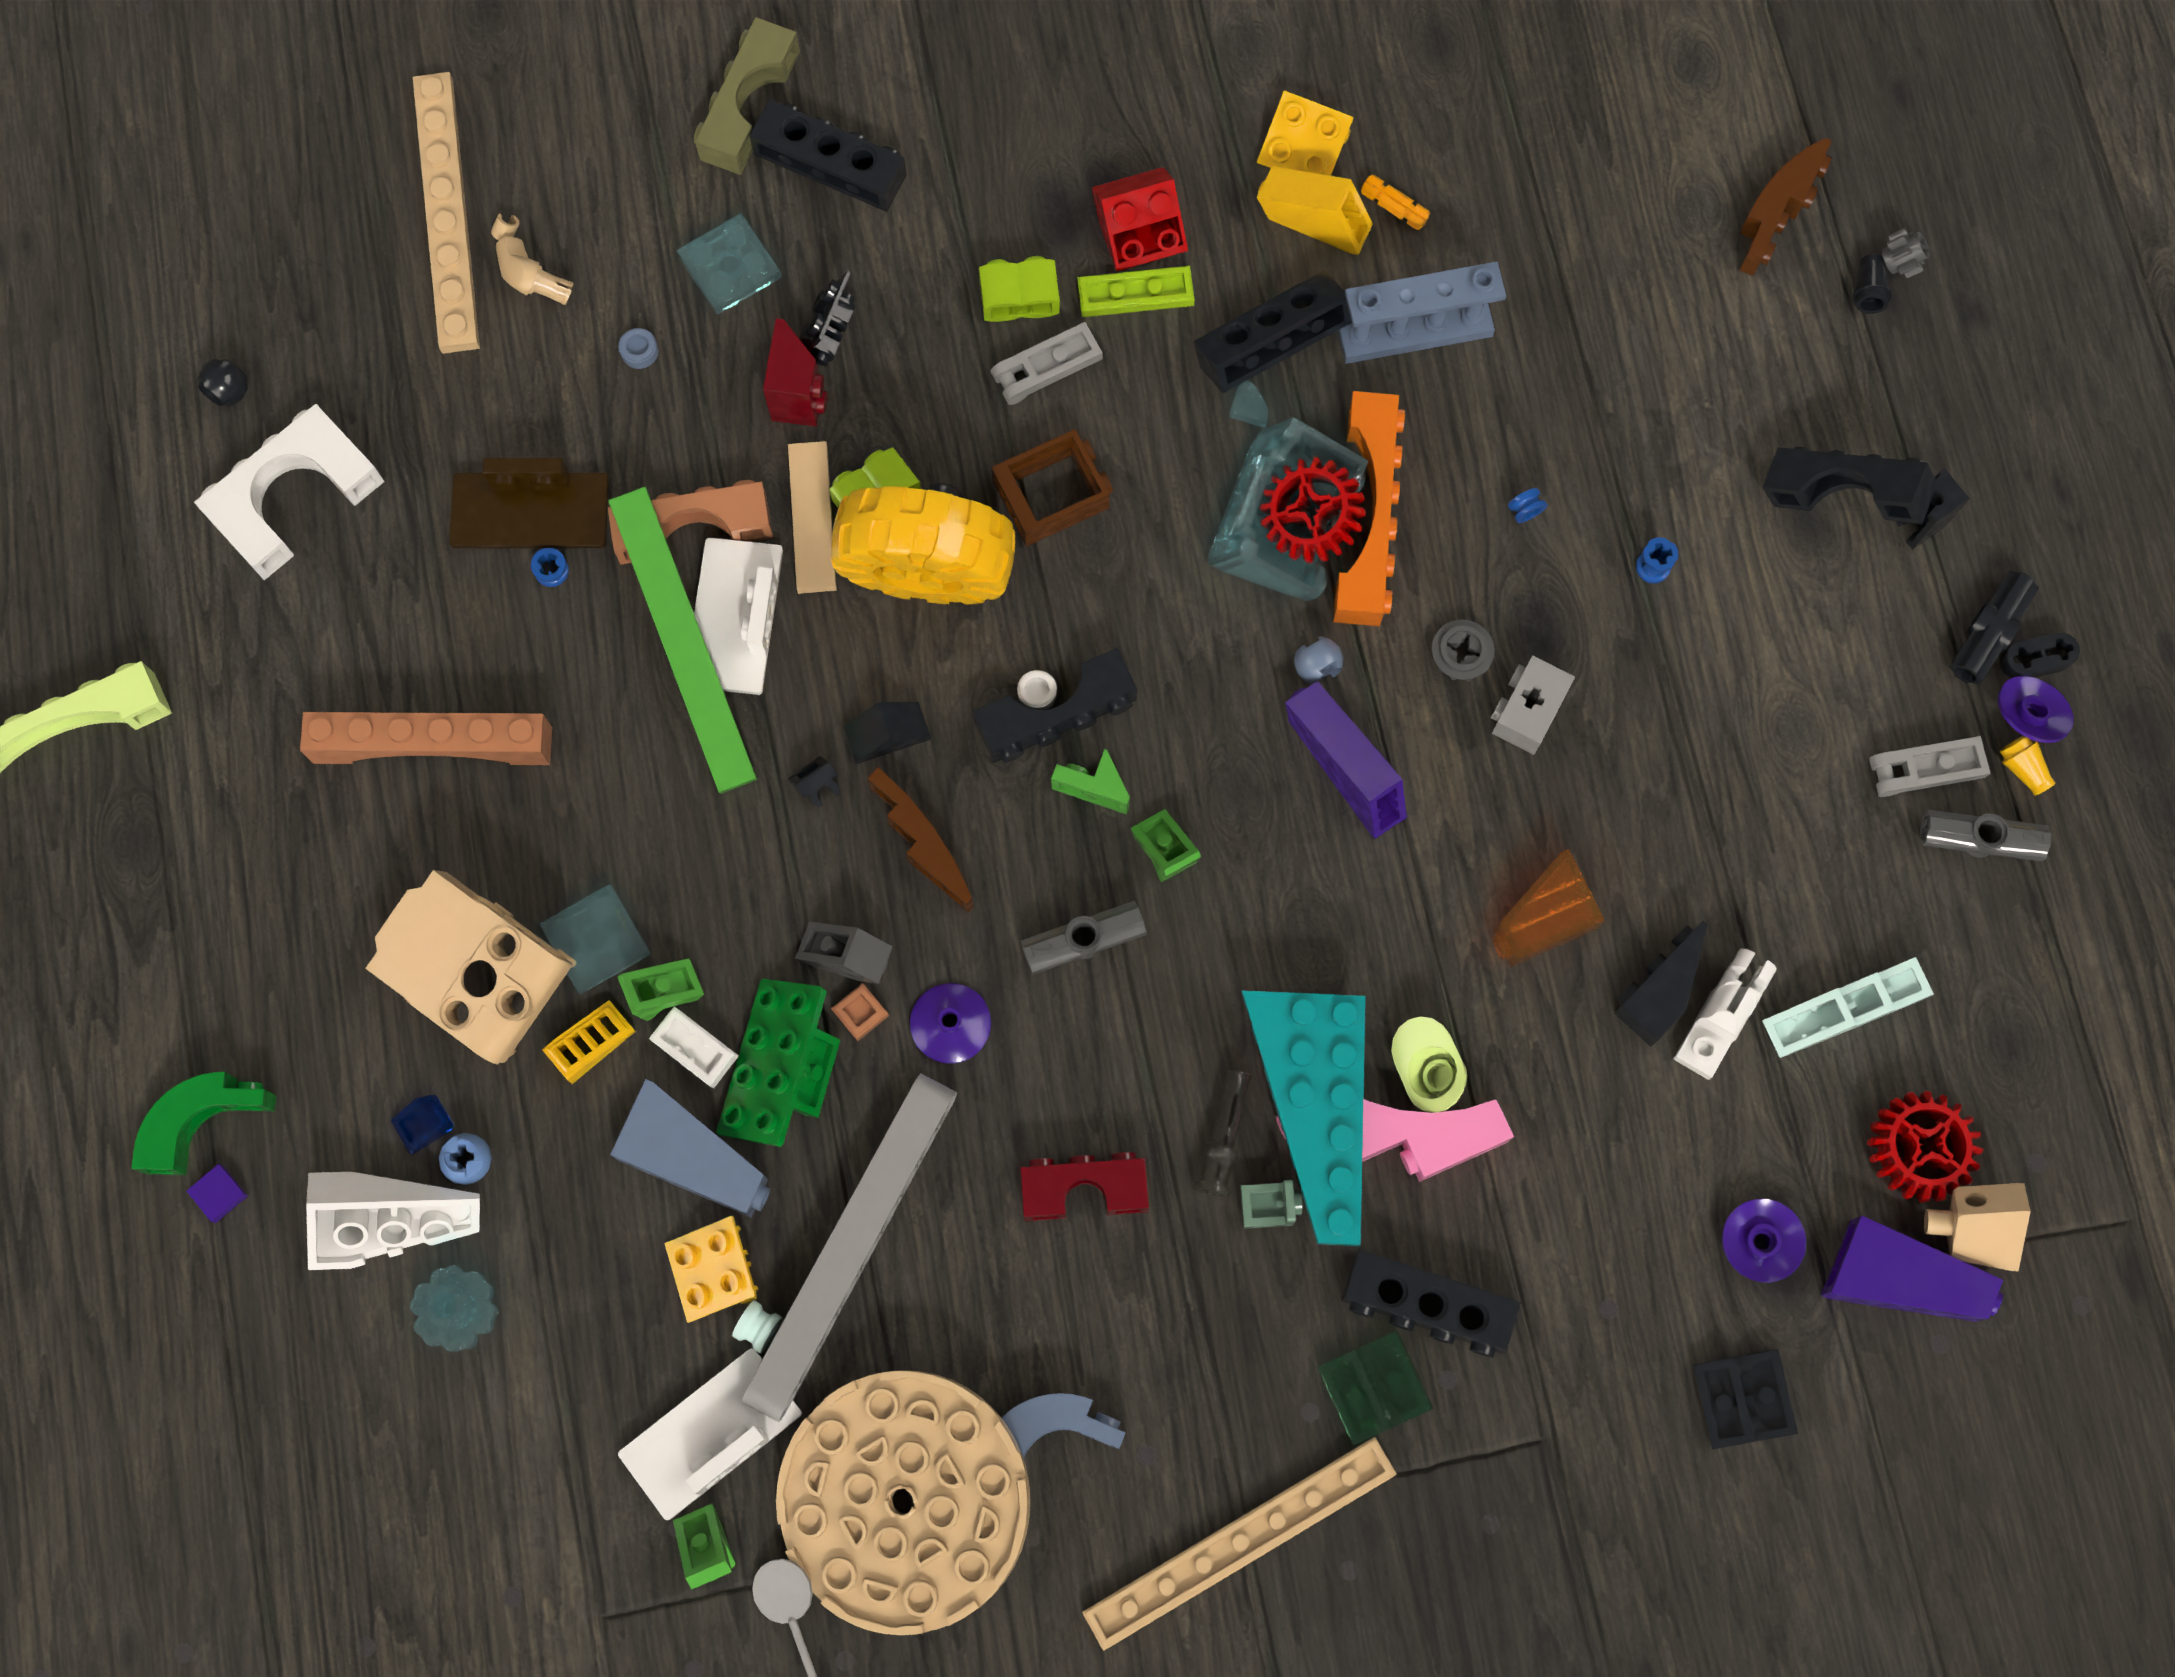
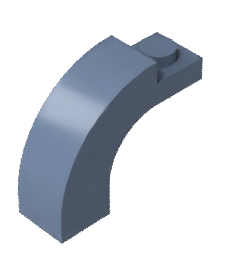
(1060, 1412)

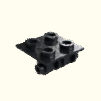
(832, 316)

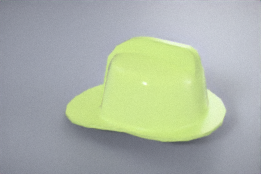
(1428, 1064)

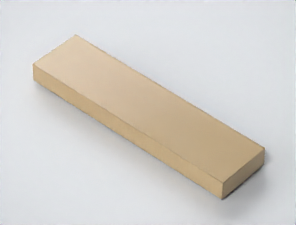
(811, 516)

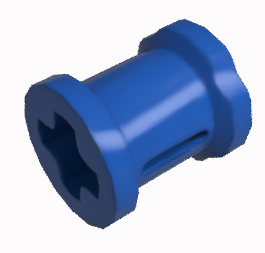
(1650, 569)

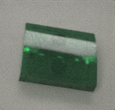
(1375, 1387)

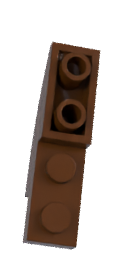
(1781, 200)

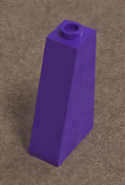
(1348, 759)
(1903, 1274)

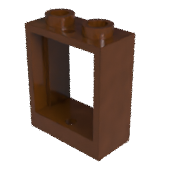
(1008, 472)

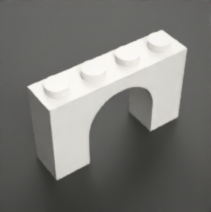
(307, 443)

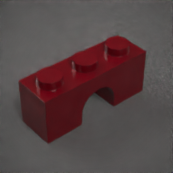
(1120, 1181)

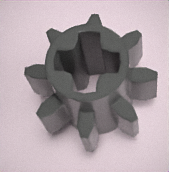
(1906, 252)

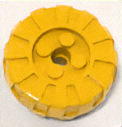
(922, 545)

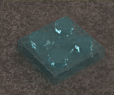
(729, 264)
(597, 936)

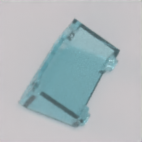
(1241, 540)

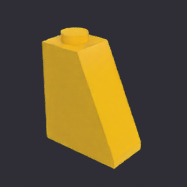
(1316, 206)

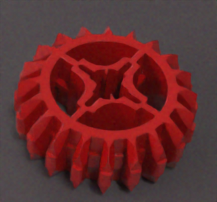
(1296, 512)
(1948, 1122)

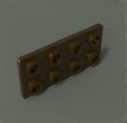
(528, 506)

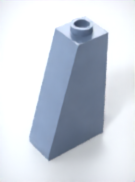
(681, 1150)

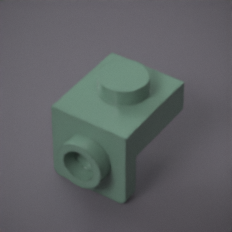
(1270, 1204)

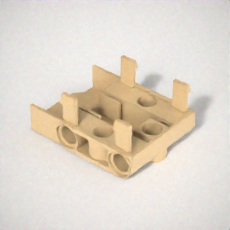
(434, 940)

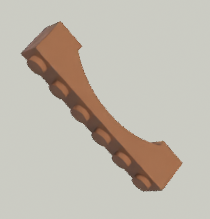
(367, 735)

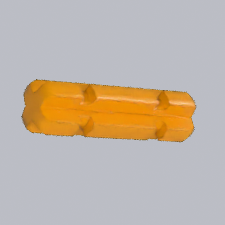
(1395, 202)

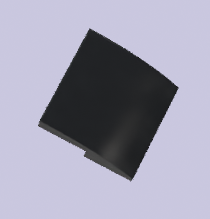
(1745, 1399)

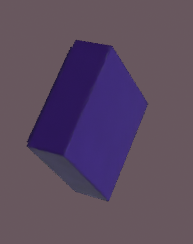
(217, 1193)

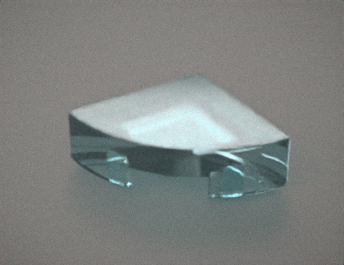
(1249, 405)

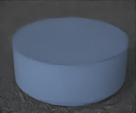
(638, 348)

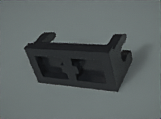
(1944, 505)

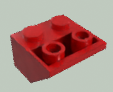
(1140, 218)

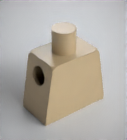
(1984, 1224)

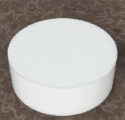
(1037, 690)

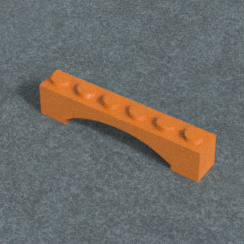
(1373, 427)

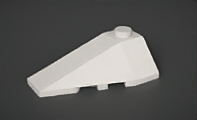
(371, 1215)

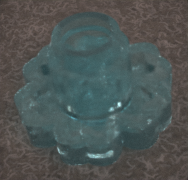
(454, 1308)

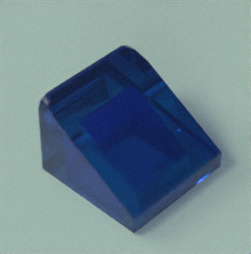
(422, 1123)

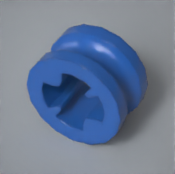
(1527, 505)
(543, 556)

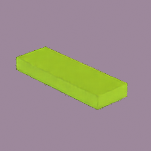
(1135, 291)

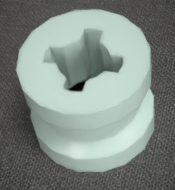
(757, 1326)

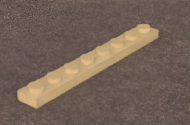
(446, 213)

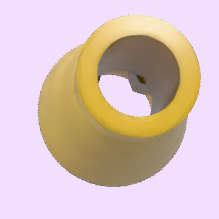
(2027, 762)

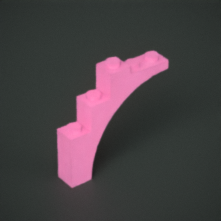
(1432, 1139)

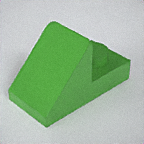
(1103, 789)
(1165, 845)
(660, 988)
(703, 1546)

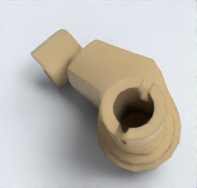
(521, 271)

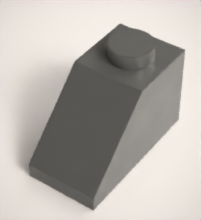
(844, 951)

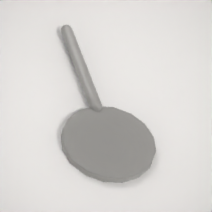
(783, 1596)

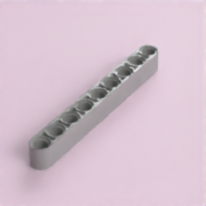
(849, 1248)

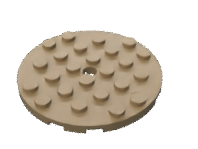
(966, 1488)

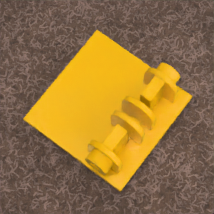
(1305, 136)
(711, 1269)

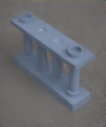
(1421, 312)

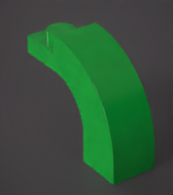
(173, 1120)

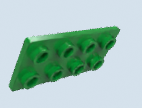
(779, 1065)

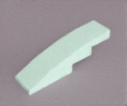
(1847, 1007)

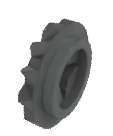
(1478, 643)

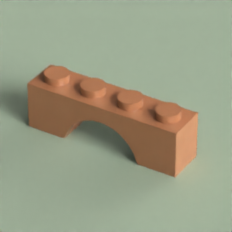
(735, 509)

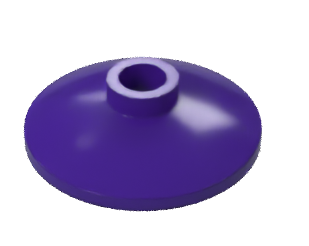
(2035, 709)
(953, 1043)
(1783, 1235)

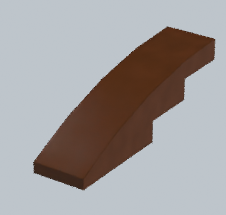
(928, 851)

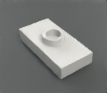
(693, 1047)

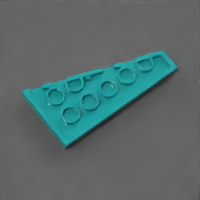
(1316, 1080)

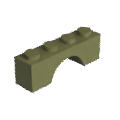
(763, 58)

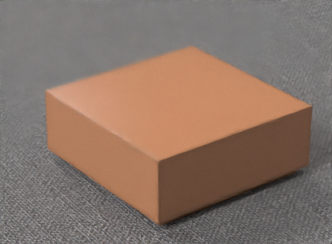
(860, 1012)

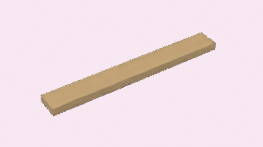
(1238, 1543)

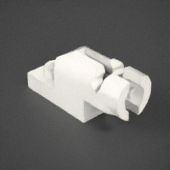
(1723, 1016)

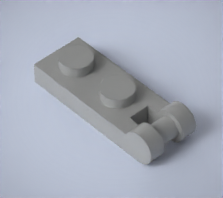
(1047, 362)
(1930, 766)

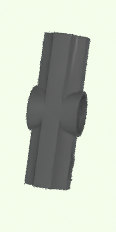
(2008, 837)
(1108, 927)

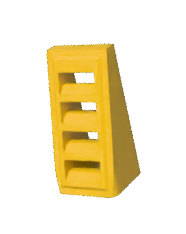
(568, 1038)

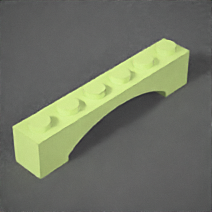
(126, 696)

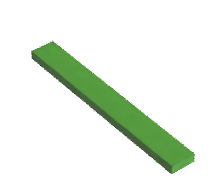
(682, 640)

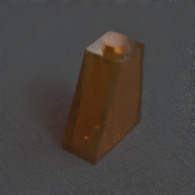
(1548, 914)

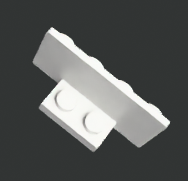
(738, 609)
(702, 1439)

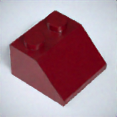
(792, 380)

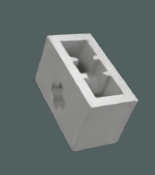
(1527, 726)

